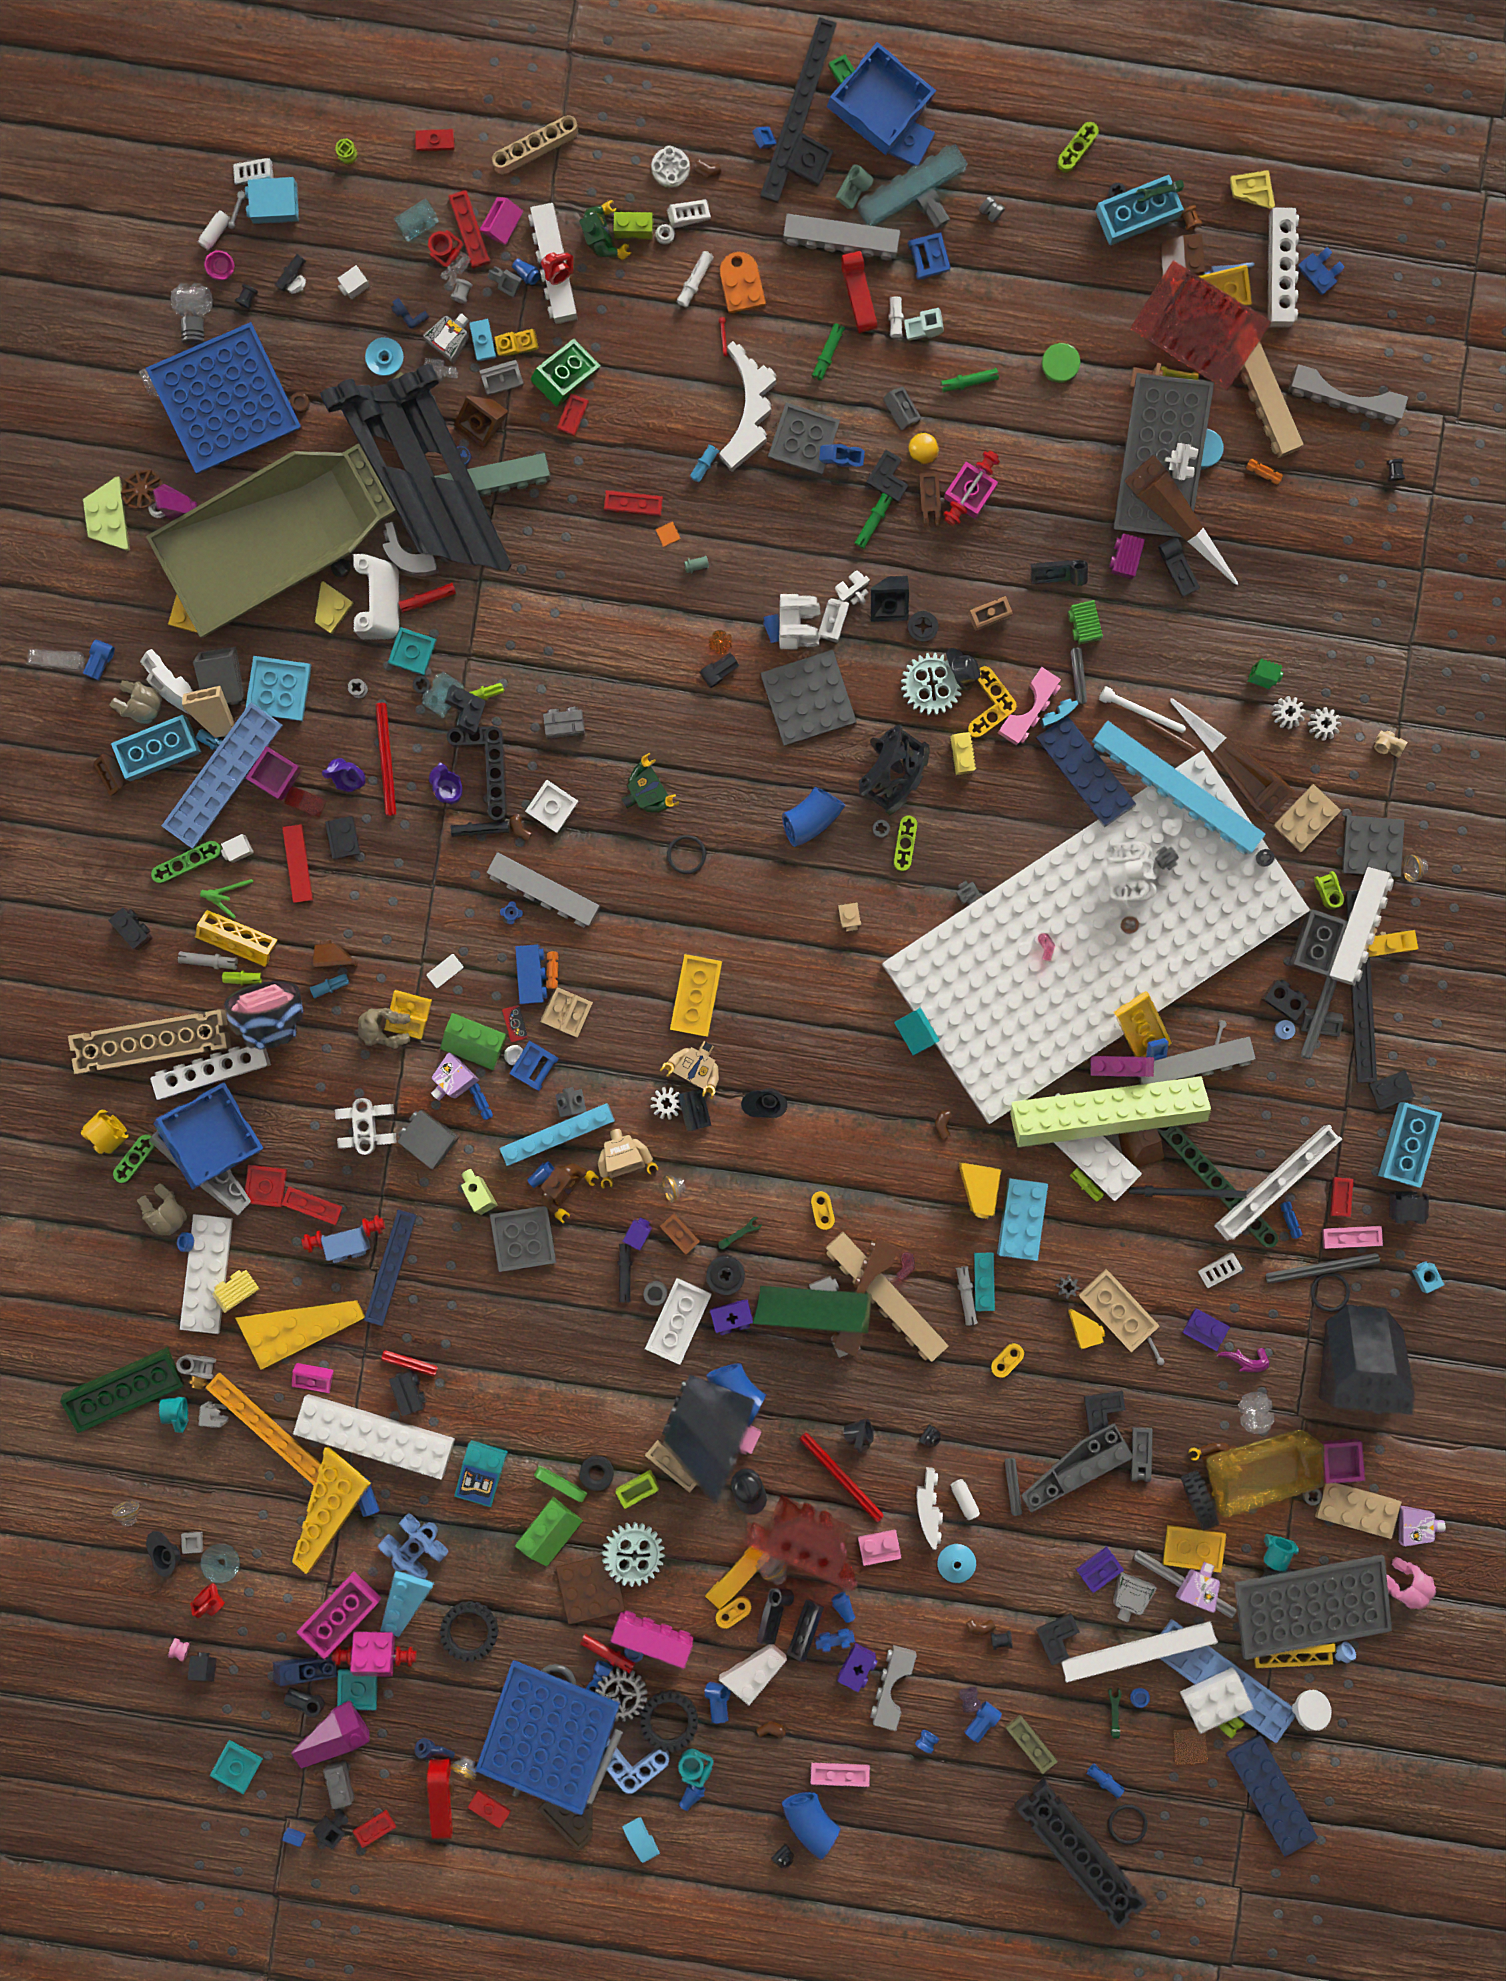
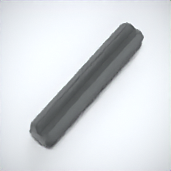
(1078, 673)
(1013, 1486)

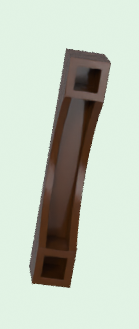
(880, 1259)

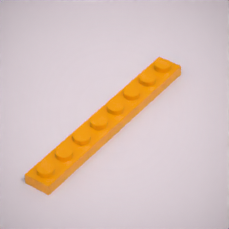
(264, 1427)

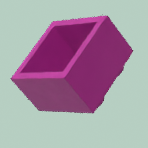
(274, 773)
(1343, 1461)

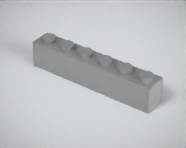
(841, 236)
(545, 890)
(1202, 1061)

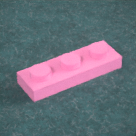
(1352, 1237)
(840, 1774)

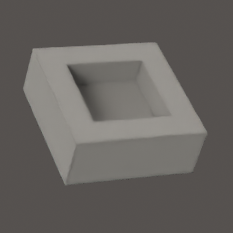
(192, 1542)

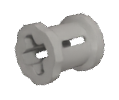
(461, 291)
(354, 692)

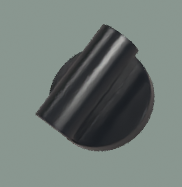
(340, 568)
(930, 1437)
(783, 1857)

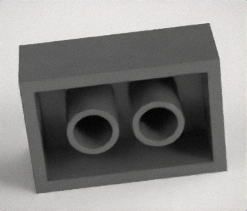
(1318, 943)

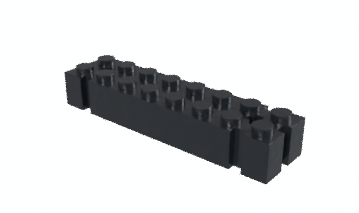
(1081, 1854)

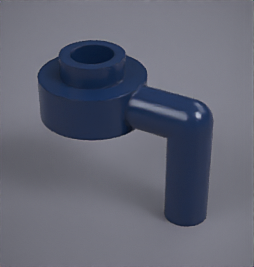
(399, 309)
(430, 1749)

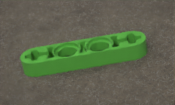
(187, 864)

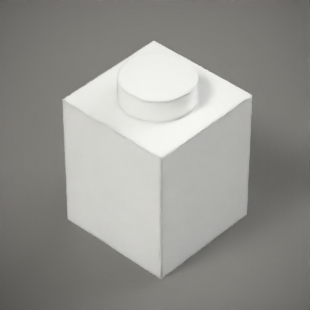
(353, 282)
(236, 848)

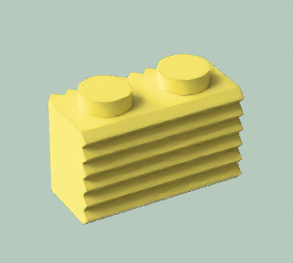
(963, 753)
(235, 1290)

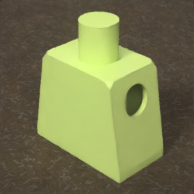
(481, 1199)

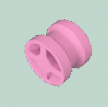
(179, 1650)

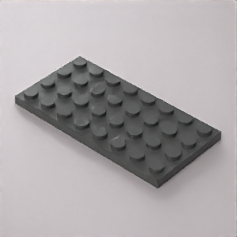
(1160, 417)
(1313, 1606)

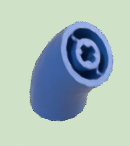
(811, 816)
(735, 1379)
(810, 1823)

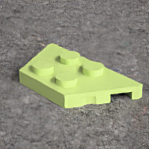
(106, 515)

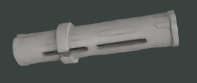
(208, 960)
(966, 1295)

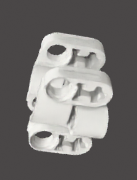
(791, 631)
(1131, 872)
(365, 1114)

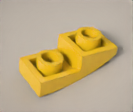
(516, 343)

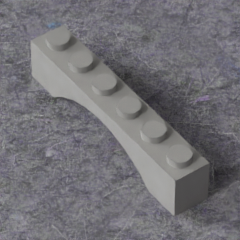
(1309, 383)

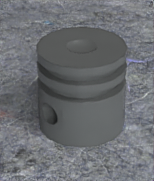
(192, 330)
(655, 1293)

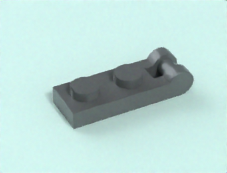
(1141, 1454)

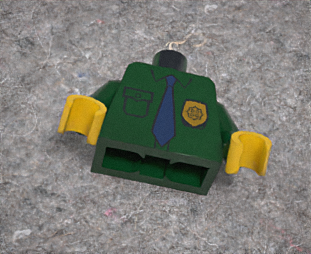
(598, 234)
(647, 789)

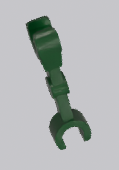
(1176, 186)
(738, 1234)
(1115, 1730)

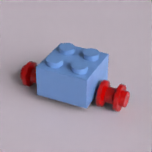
(350, 1242)

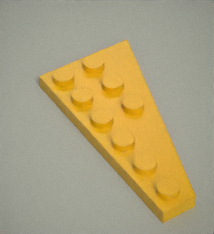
(288, 1331)
(330, 1504)

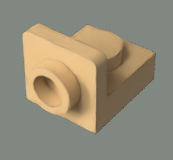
(849, 916)

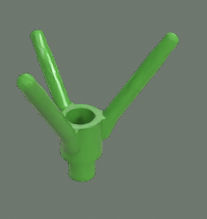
(216, 895)

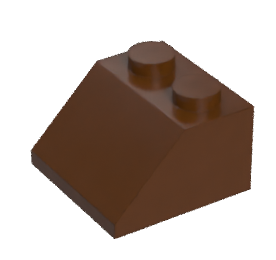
(1184, 250)

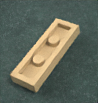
(664, 1460)

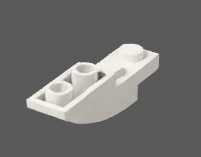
(163, 681)
(929, 1515)

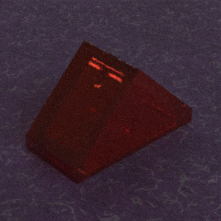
(305, 801)

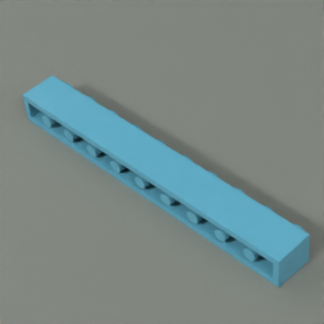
(1178, 788)

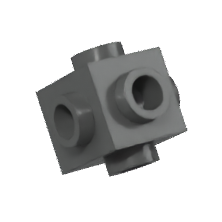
(570, 1102)

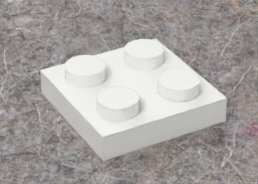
(552, 806)

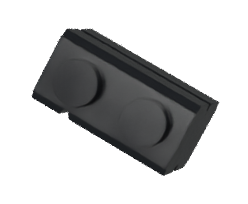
(407, 1392)

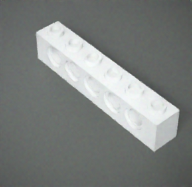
(1282, 218)
(164, 1089)

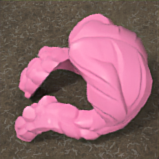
(1420, 1592)

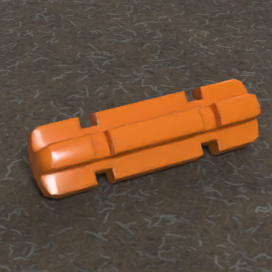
(1264, 471)
(552, 970)

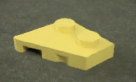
(1253, 188)
(331, 608)

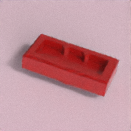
(434, 140)
(572, 415)
(1341, 1197)
(489, 1808)
(374, 1828)

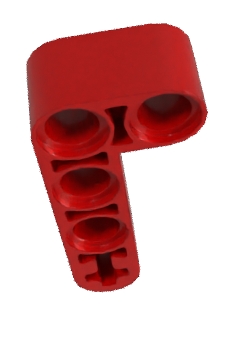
(858, 291)
(439, 1798)

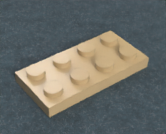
(1118, 1310)
(1358, 1509)

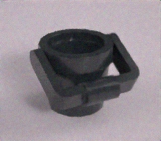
(860, 1434)

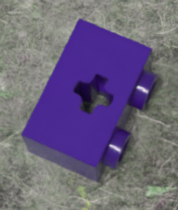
(637, 1233)
(721, 1313)
(856, 1656)

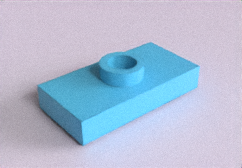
(482, 340)

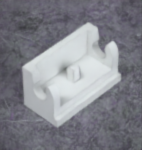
(833, 620)

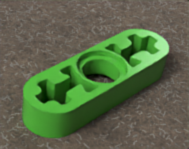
(130, 1173)
(560, 1484)

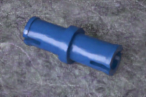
(1105, 1780)

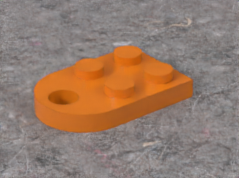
(741, 284)

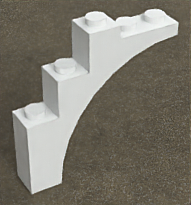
(756, 384)

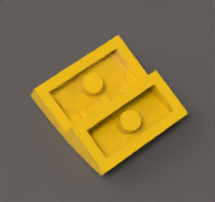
(416, 1007)

